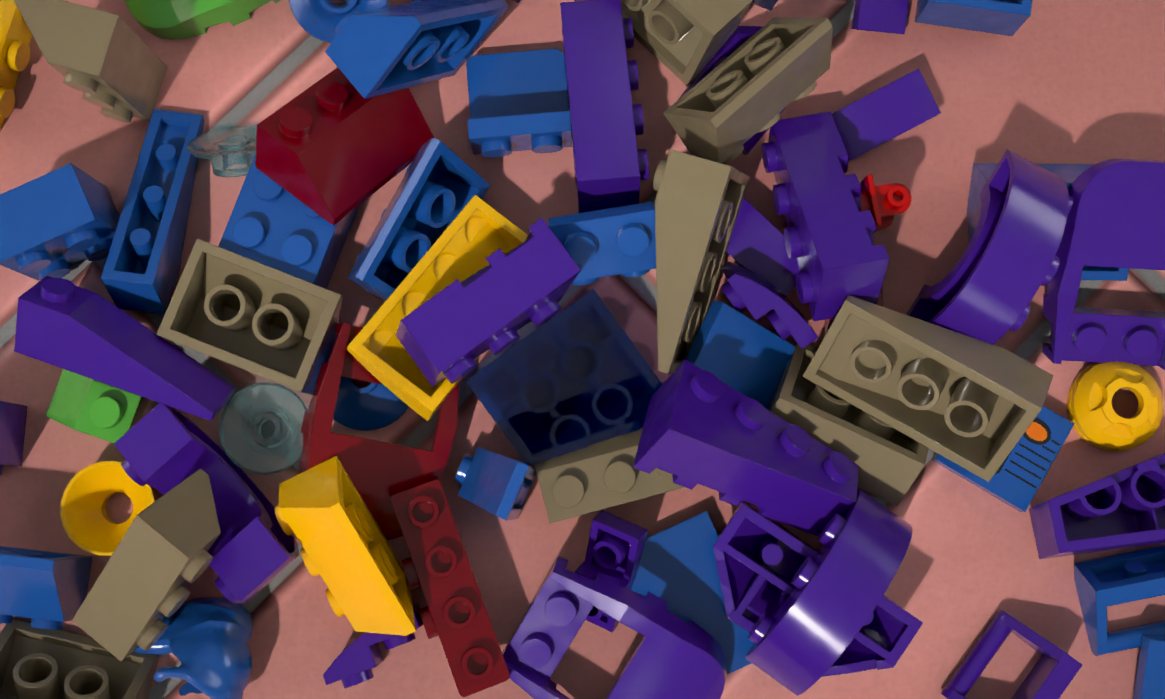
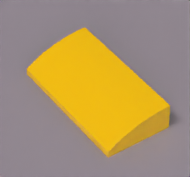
(454, 256)

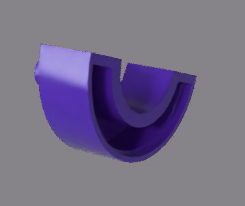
(1007, 256)
(251, 545)
(831, 595)

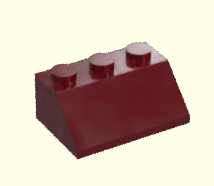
(337, 146)

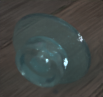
(228, 148)
(242, 424)

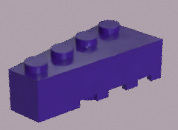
(1105, 514)

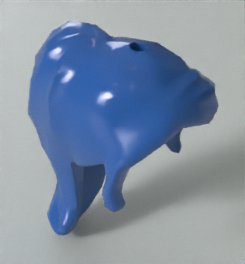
(212, 645)

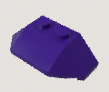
(755, 577)

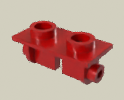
(884, 201)

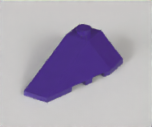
(102, 342)

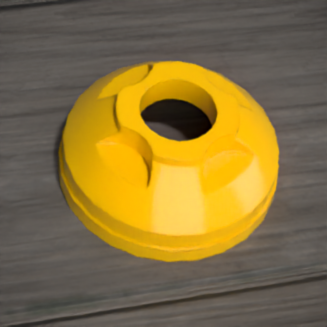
(1092, 410)
(85, 506)

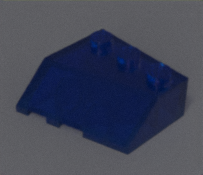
(568, 383)

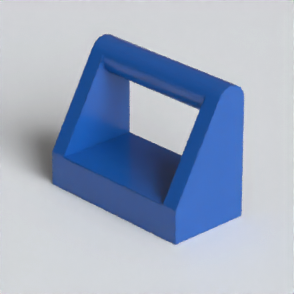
(1115, 582)

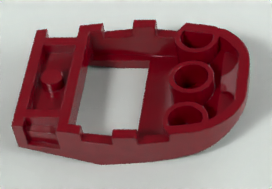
(373, 466)

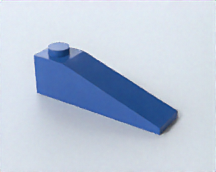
(155, 216)
(495, 483)

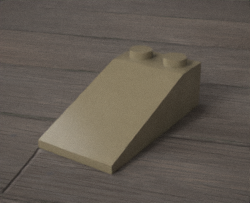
(693, 230)
(931, 383)

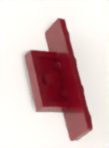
(450, 588)

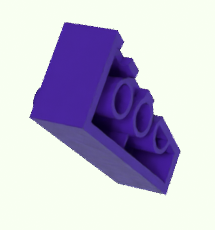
(601, 104)
(823, 215)
(744, 451)

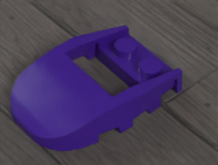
(1115, 224)
(669, 663)

